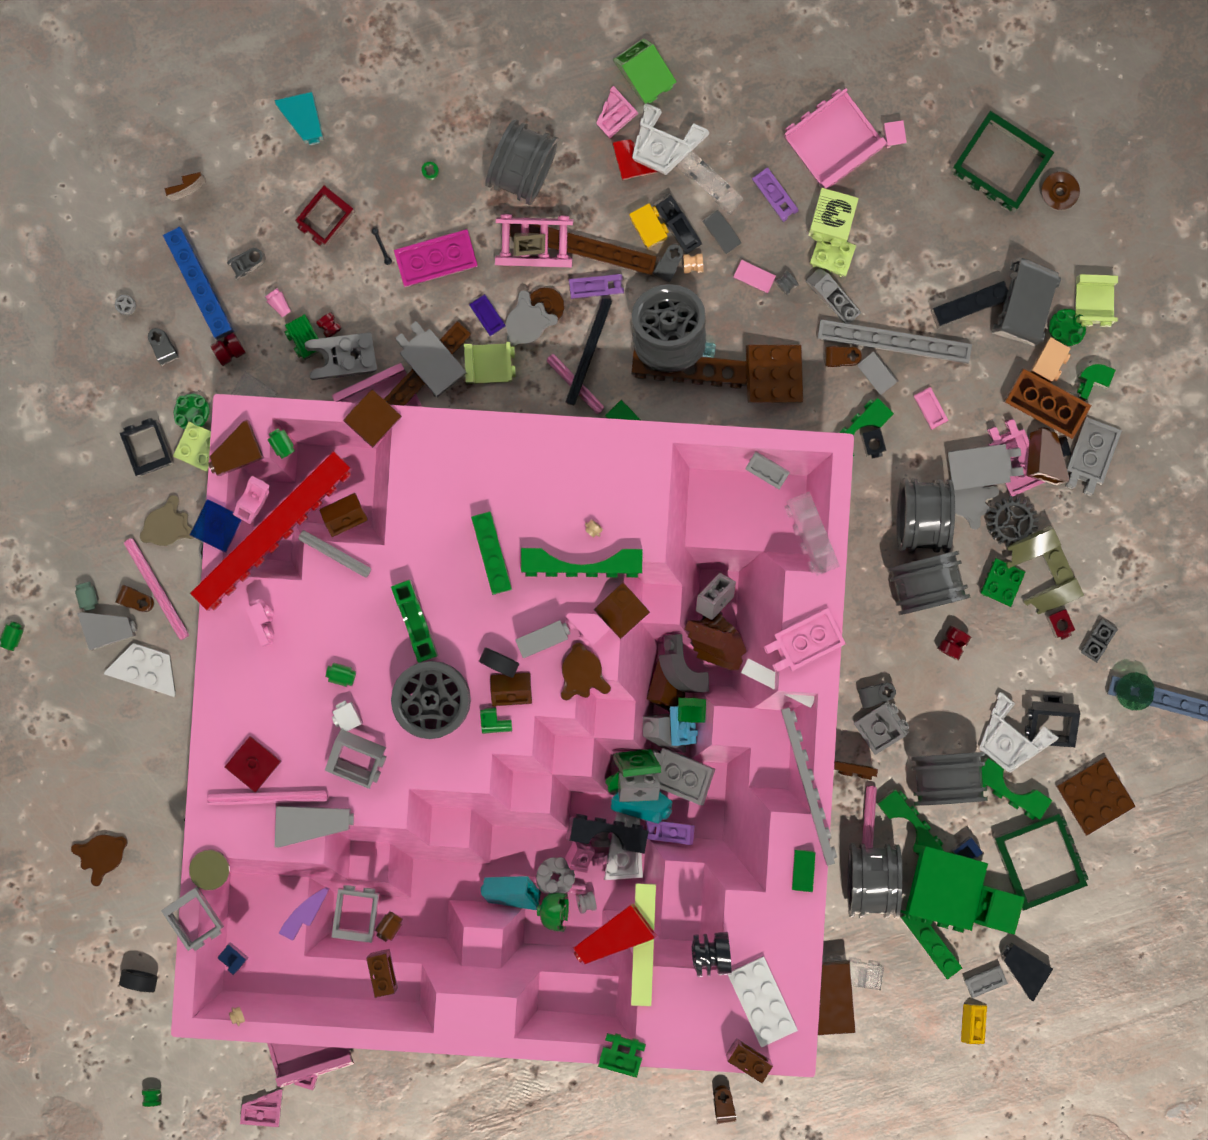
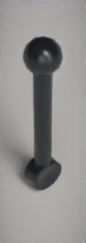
(387, 261)

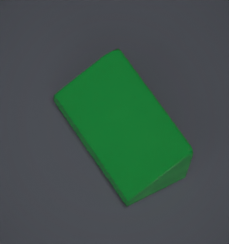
(803, 870)

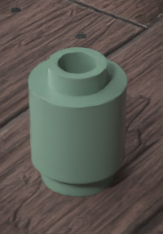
(86, 596)

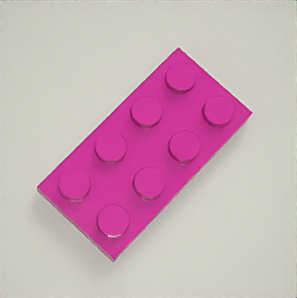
(435, 258)

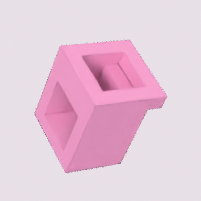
(579, 856)

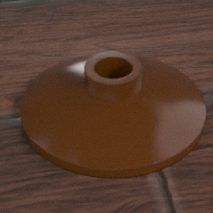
(1062, 181)

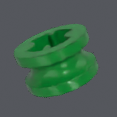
(435, 168)

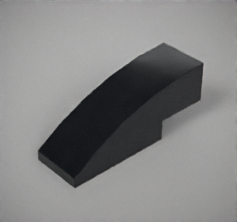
(677, 223)

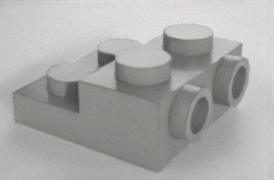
(882, 727)

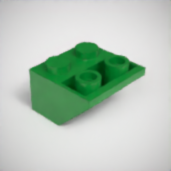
(999, 909)

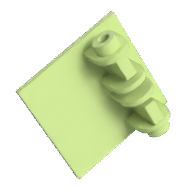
(833, 257)
(194, 446)

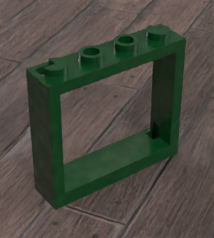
(1019, 136)
(1011, 872)

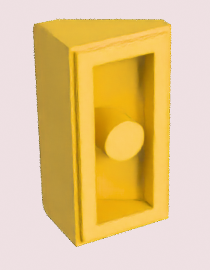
(973, 1024)

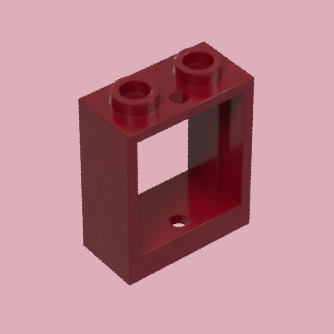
(341, 204)

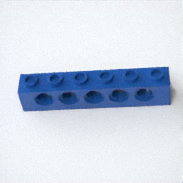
(198, 283)

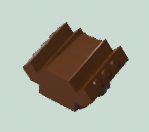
(716, 642)

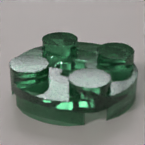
(1145, 693)

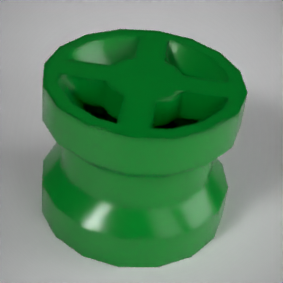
(151, 1097)

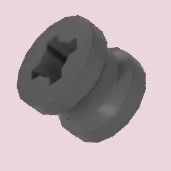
(786, 283)

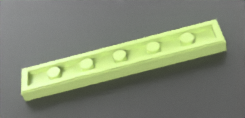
(643, 953)

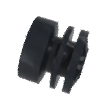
(712, 954)

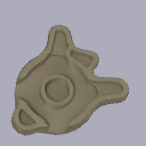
(165, 525)

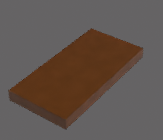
(836, 999)

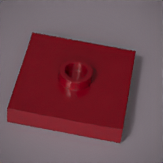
(252, 764)

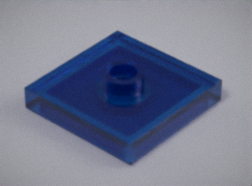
(216, 526)

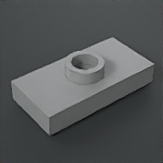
(767, 470)
(985, 981)

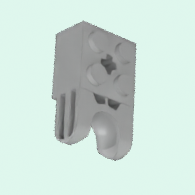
(338, 359)

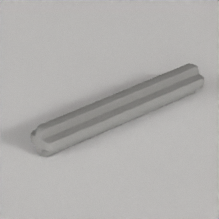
(334, 553)

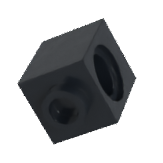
(877, 435)

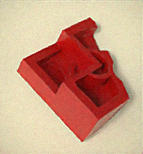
(627, 166)

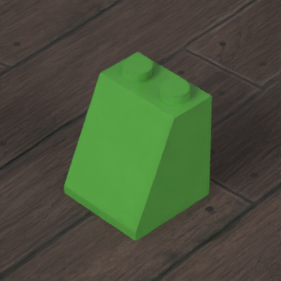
(645, 71)

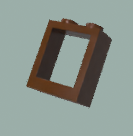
(382, 968)
(747, 1058)

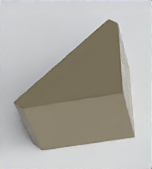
(529, 244)

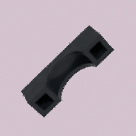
(970, 304)
(583, 830)

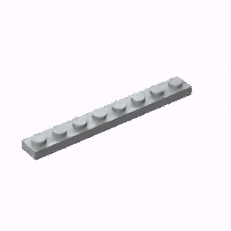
(894, 341)
(811, 794)

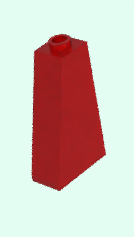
(618, 934)

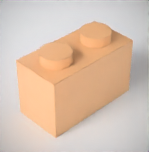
(1050, 360)

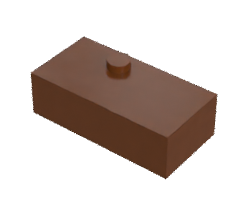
(1047, 403)

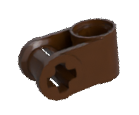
(838, 356)
(132, 598)
(724, 1107)

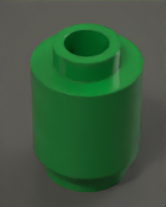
(281, 443)
(11, 636)
(340, 675)

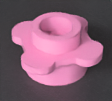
(599, 859)

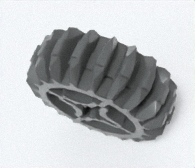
(1009, 513)

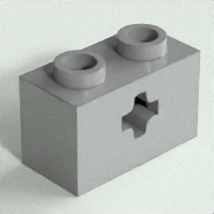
(715, 596)
(638, 787)

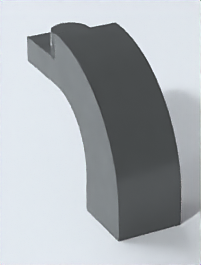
(677, 671)

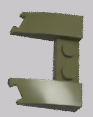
(1066, 585)

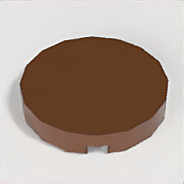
(550, 298)

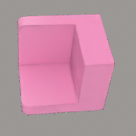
(894, 133)

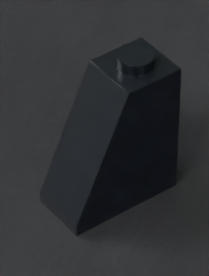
(1026, 969)

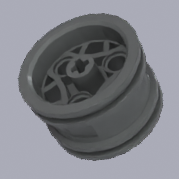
(522, 161)
(672, 315)
(925, 515)
(928, 583)
(420, 699)
(949, 779)
(874, 880)

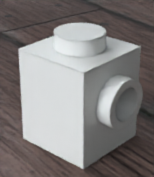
(346, 716)

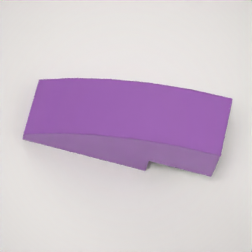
(303, 914)

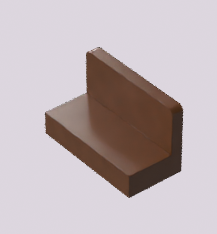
(343, 515)
(511, 690)

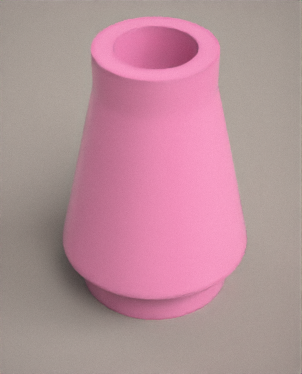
(277, 302)

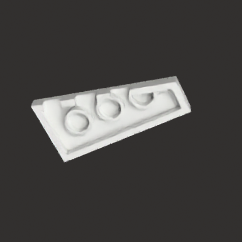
(623, 863)

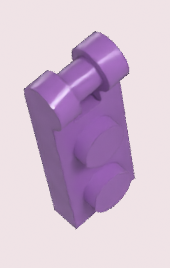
(774, 194)
(595, 286)
(671, 832)

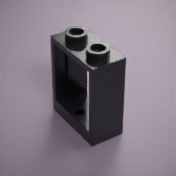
(152, 466)
(1054, 709)

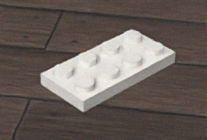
(762, 1001)

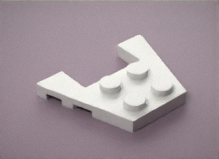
(662, 150)
(1007, 744)

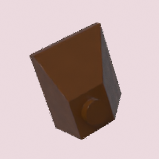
(621, 610)

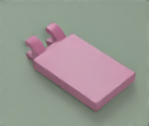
(1015, 439)
(806, 641)

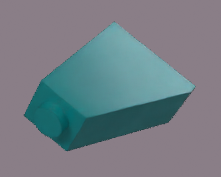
(302, 116)
(651, 811)
(511, 892)

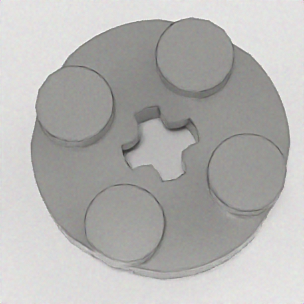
(557, 866)

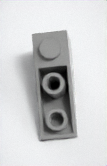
(833, 296)

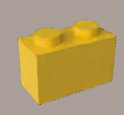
(648, 226)

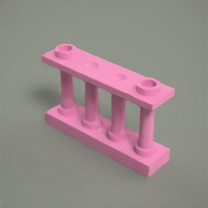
(542, 260)

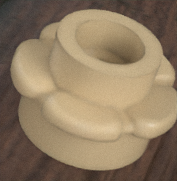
(593, 528)
(236, 1016)

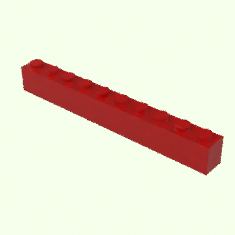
(271, 532)

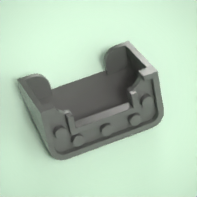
(1027, 302)

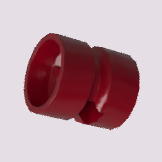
(227, 349)
(954, 642)

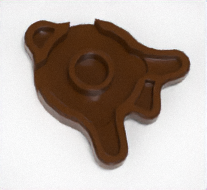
(581, 673)
(100, 854)

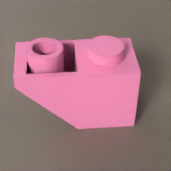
(589, 625)

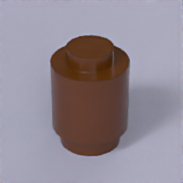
(388, 926)

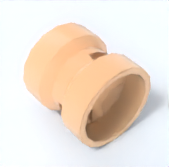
(693, 263)

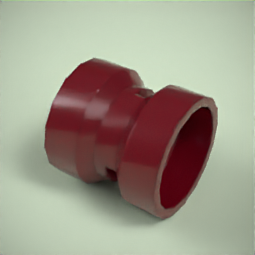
(328, 324)

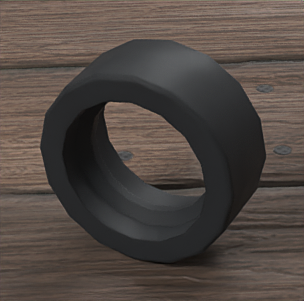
(499, 662)
(138, 980)

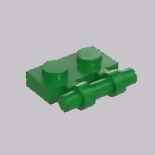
(621, 1061)

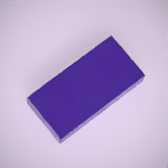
(487, 315)

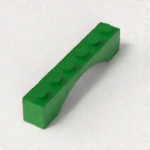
(539, 561)

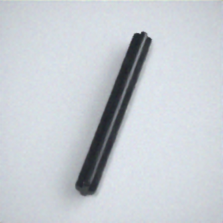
(588, 351)

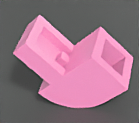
(251, 500)

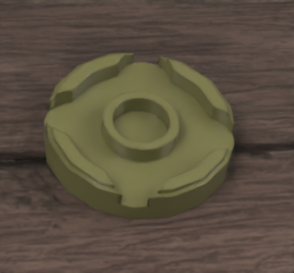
(209, 869)

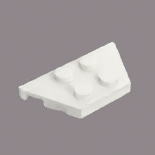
(144, 668)

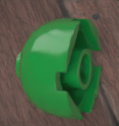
(554, 911)

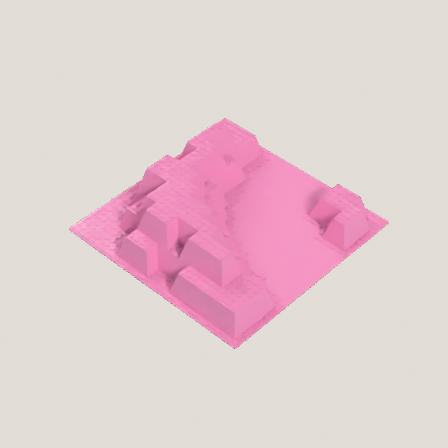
(502, 802)

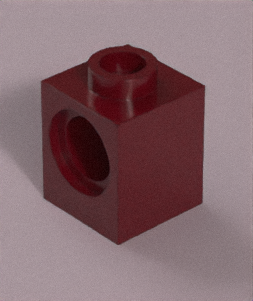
(1053, 620)

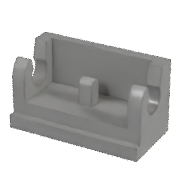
(877, 372)

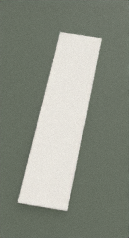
(767, 678)

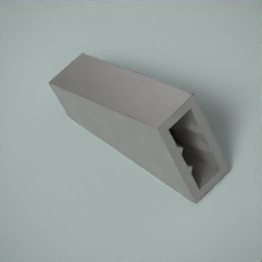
(305, 823)

